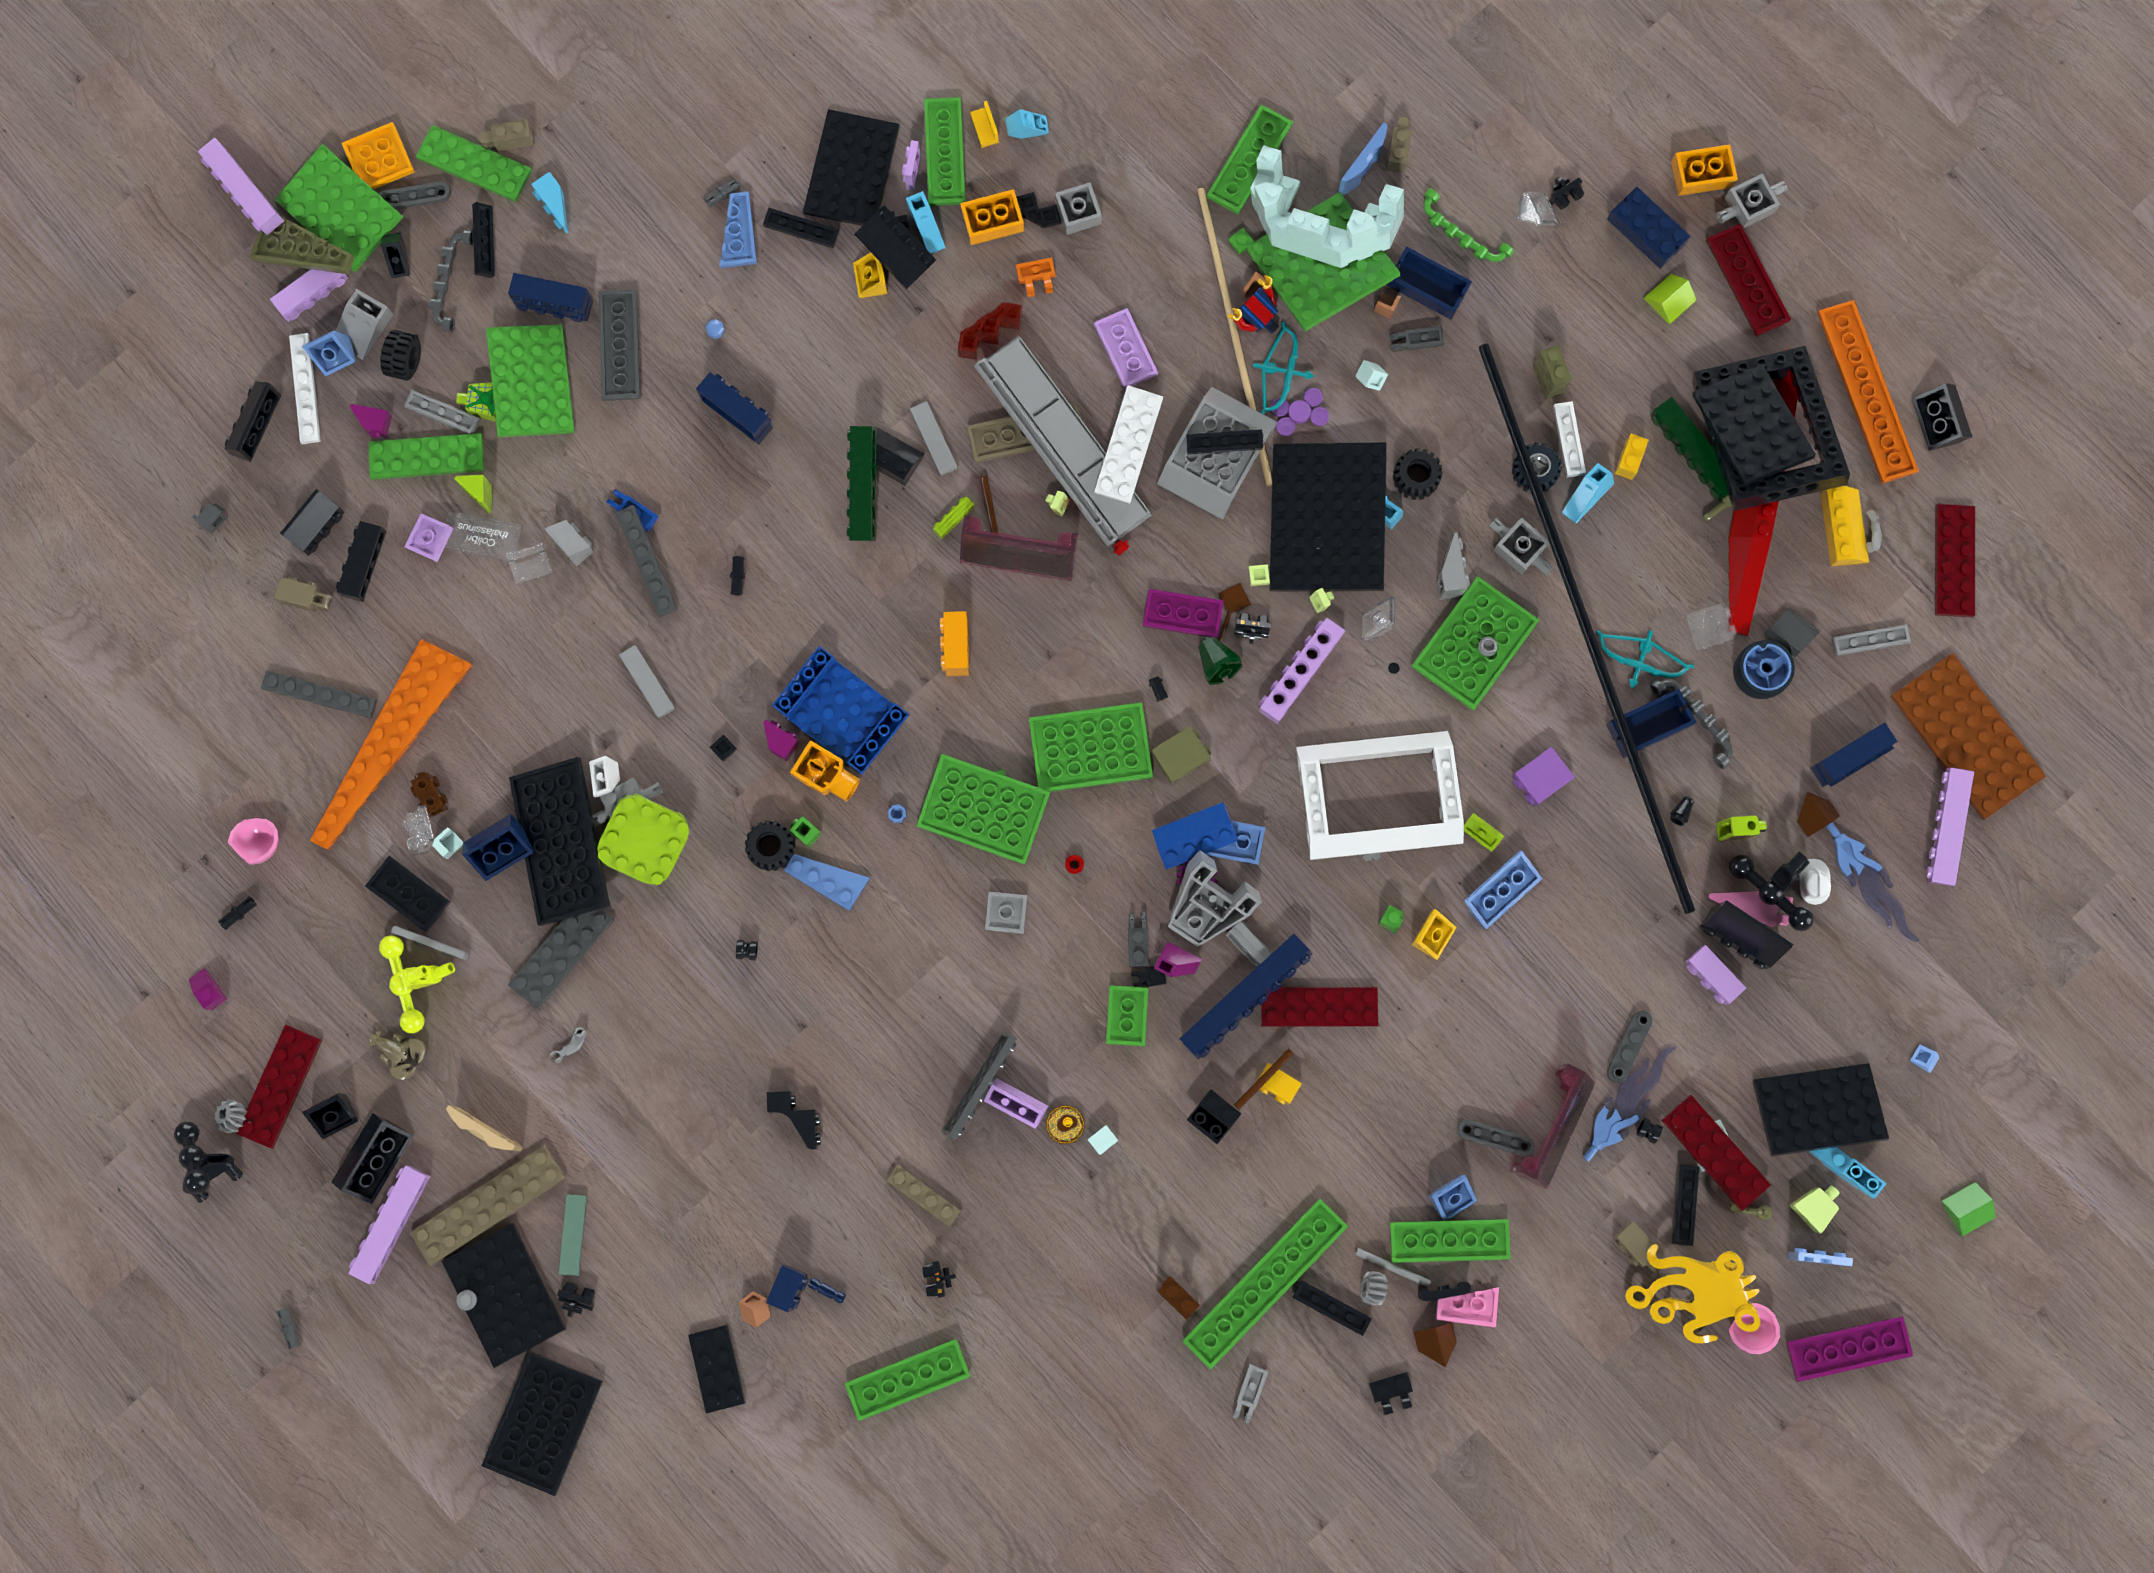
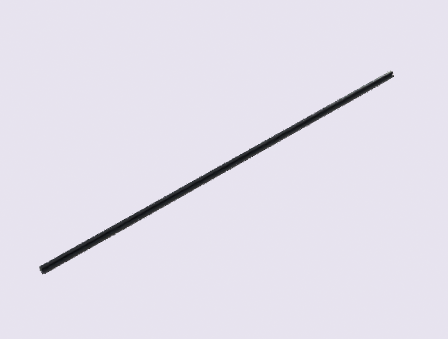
(1587, 630)

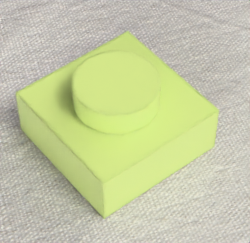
(1259, 575)

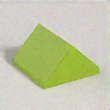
(1671, 297)
(478, 488)

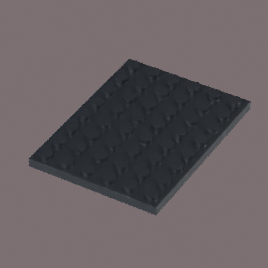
(1328, 517)

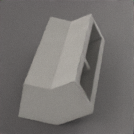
(1249, 943)

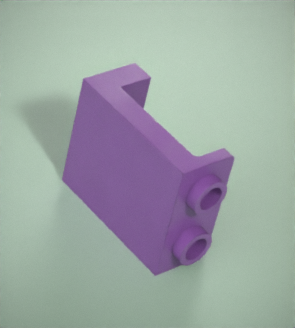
(1542, 777)

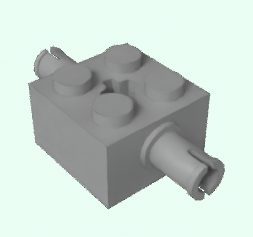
(1752, 201)
(1521, 534)
(627, 788)

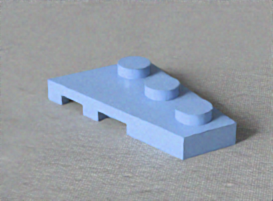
(1820, 1257)

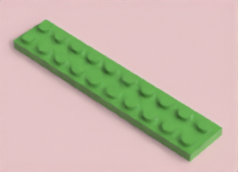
(1264, 1284)

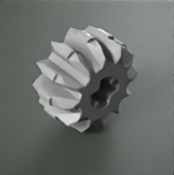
(229, 1116)
(1374, 1288)

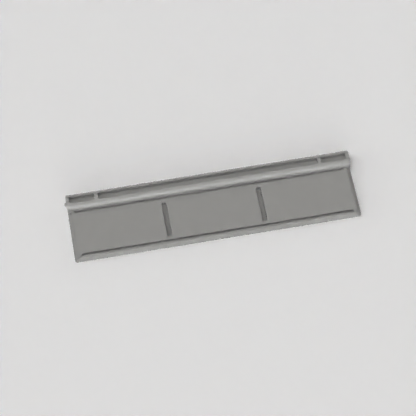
(1058, 437)

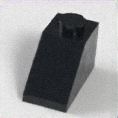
(395, 255)

